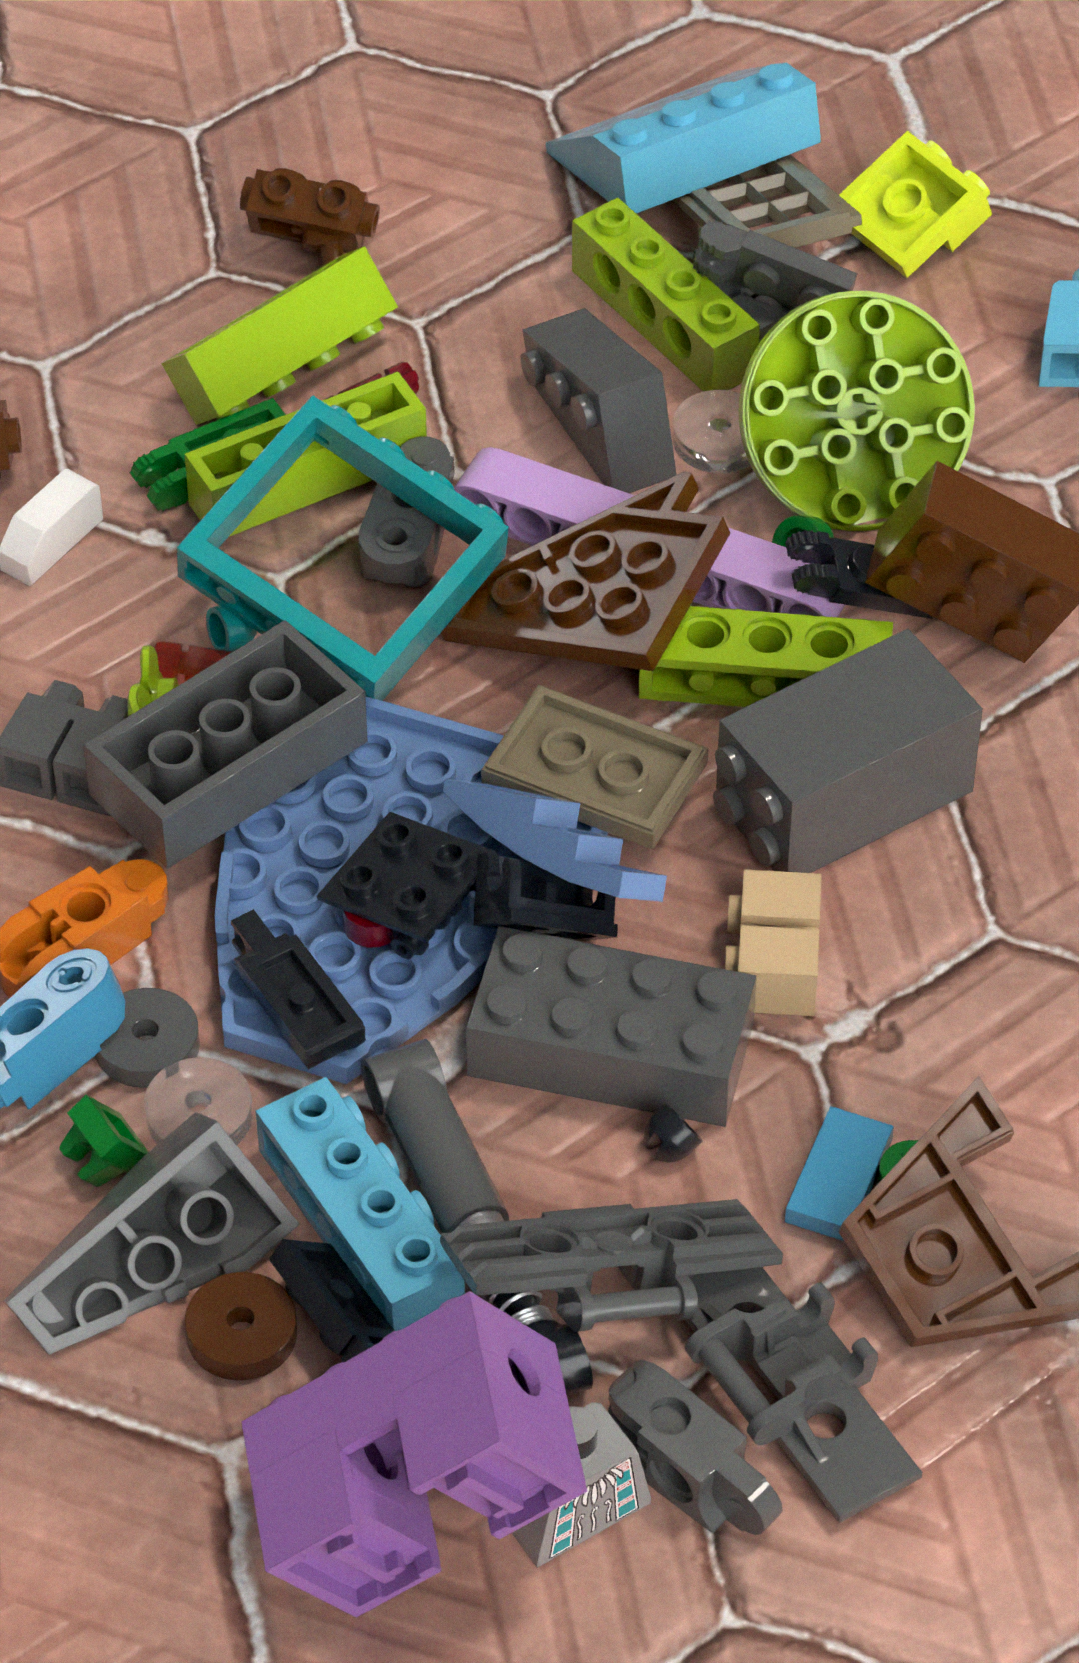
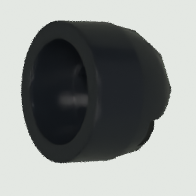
(673, 1134)

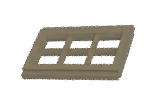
(808, 194)

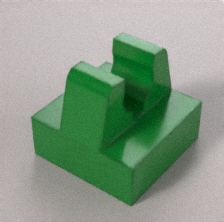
(107, 1136)

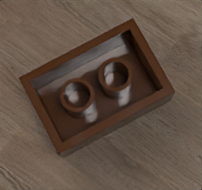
(978, 562)

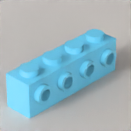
(358, 1201)

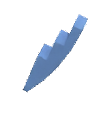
(546, 835)

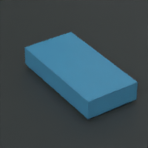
(838, 1171)

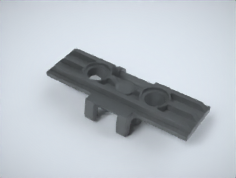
(571, 1244)
(810, 1374)

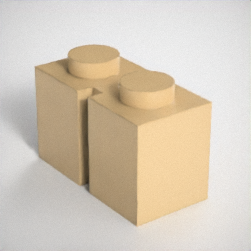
(777, 939)

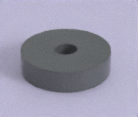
(155, 1014)

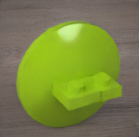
(853, 406)

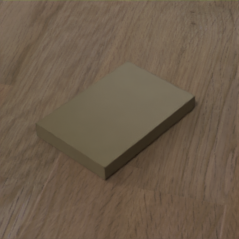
(615, 767)

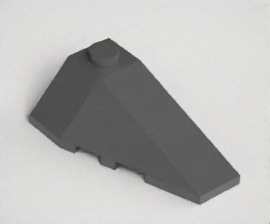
(162, 1230)

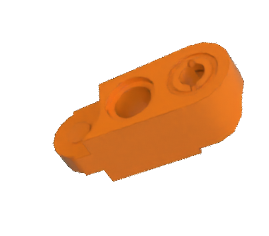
(85, 911)

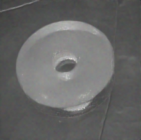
(709, 432)
(198, 1083)

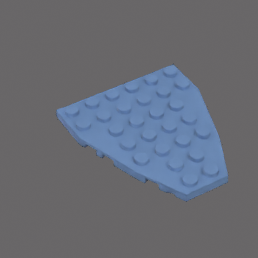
(302, 840)

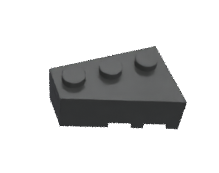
(603, 398)

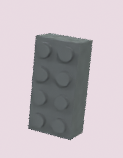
(226, 743)
(610, 1025)

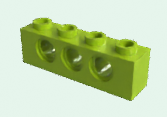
(663, 296)
(749, 655)

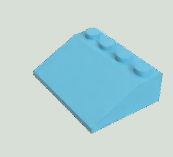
(694, 136)

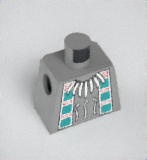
(613, 1485)

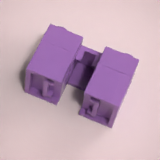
(441, 1405)

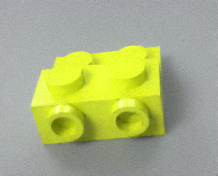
(916, 203)

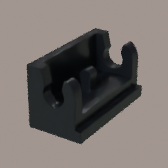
(533, 900)

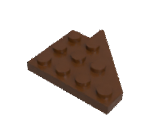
(602, 587)

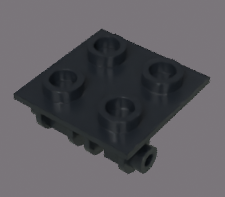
(406, 881)

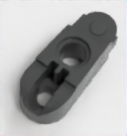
(396, 538)
(691, 1451)

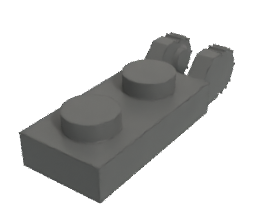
(766, 265)

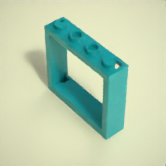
(264, 606)

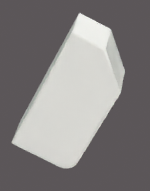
(50, 526)

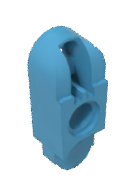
(57, 1024)

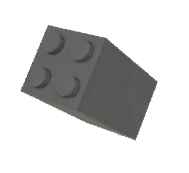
(847, 755)

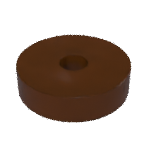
(244, 1352)

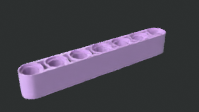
(544, 501)

